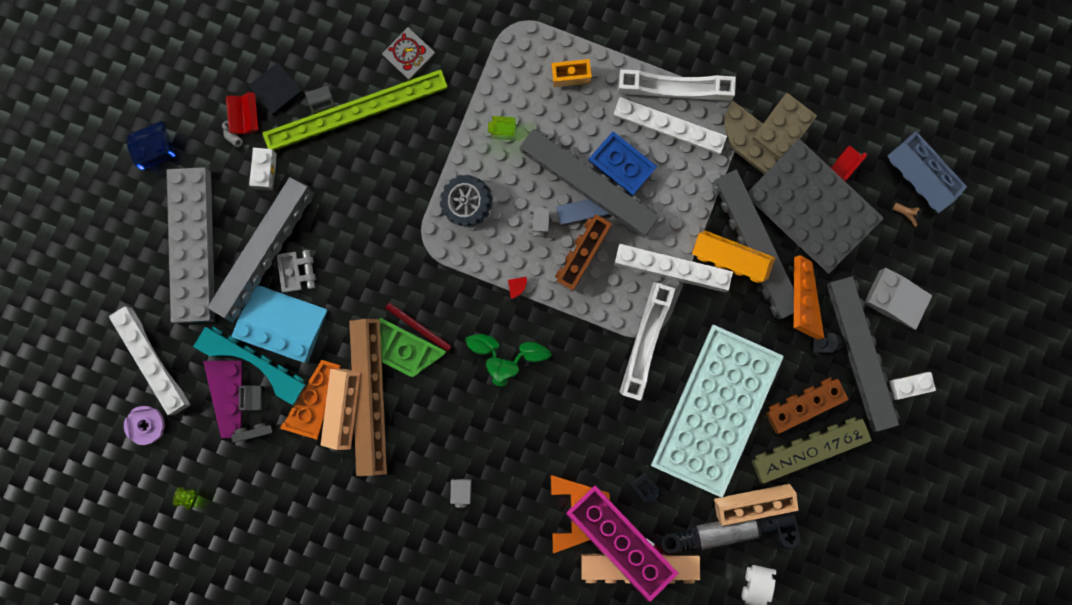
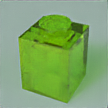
(502, 127)

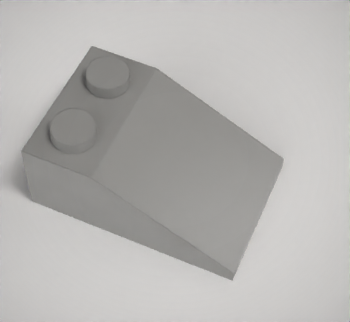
(898, 298)

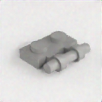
(289, 271)

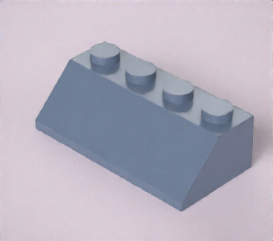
(927, 172)

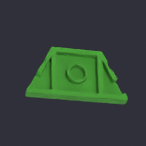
(406, 350)

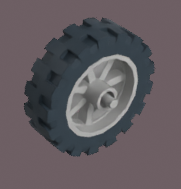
(448, 198)

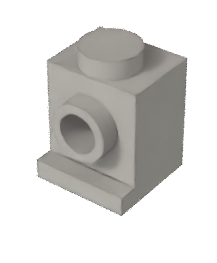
(539, 222)

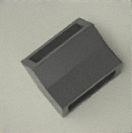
(320, 99)
(250, 397)

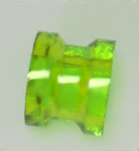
(184, 498)

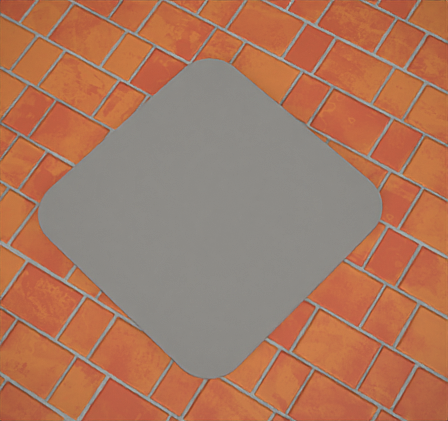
(580, 118)

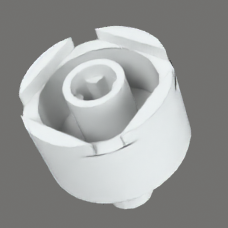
(760, 585)

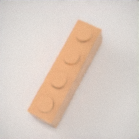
(340, 409)
(756, 504)

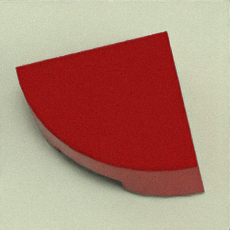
(517, 286)

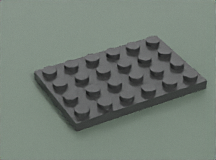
(814, 206)

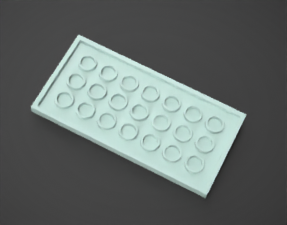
(717, 411)

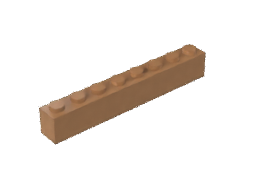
(369, 414)

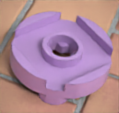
(136, 417)

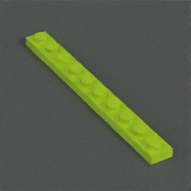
(355, 110)

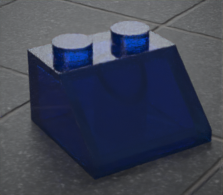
(150, 146)

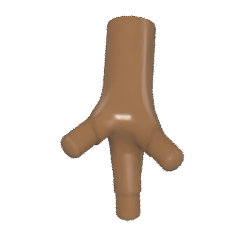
(909, 212)

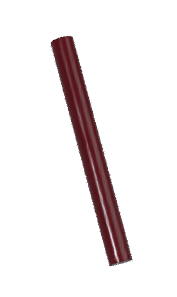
(418, 327)

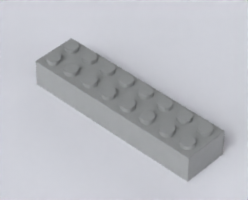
(190, 245)

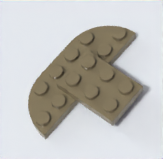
(768, 141)

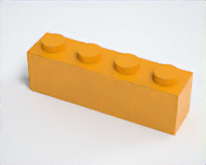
(733, 256)

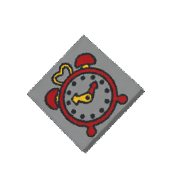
(408, 54)

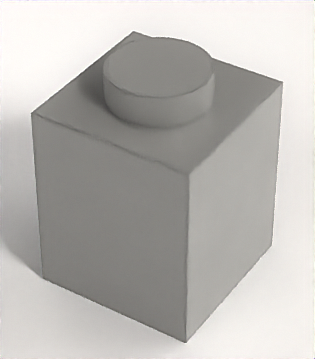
(460, 492)

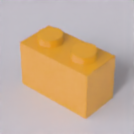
(571, 73)

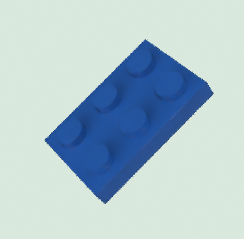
(622, 163)

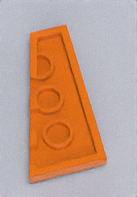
(806, 303)
(309, 411)

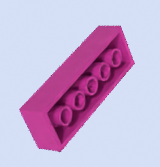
(622, 544)

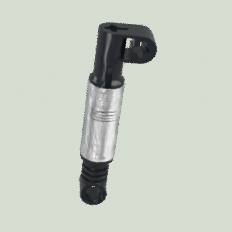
(716, 535)

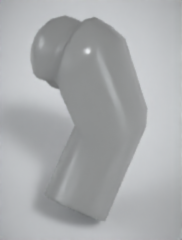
(232, 138)

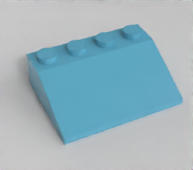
(280, 324)

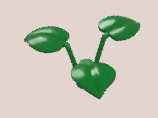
(504, 369)

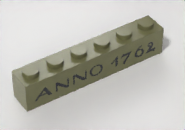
(812, 450)

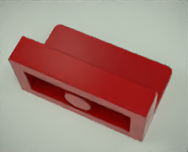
(242, 114)
(847, 162)

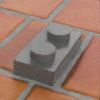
(242, 434)

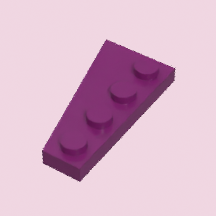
(224, 384)

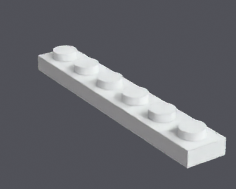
(669, 126)

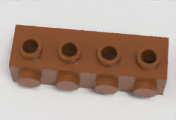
(584, 252)
(806, 406)

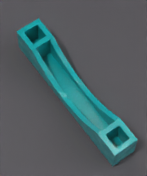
(217, 345)

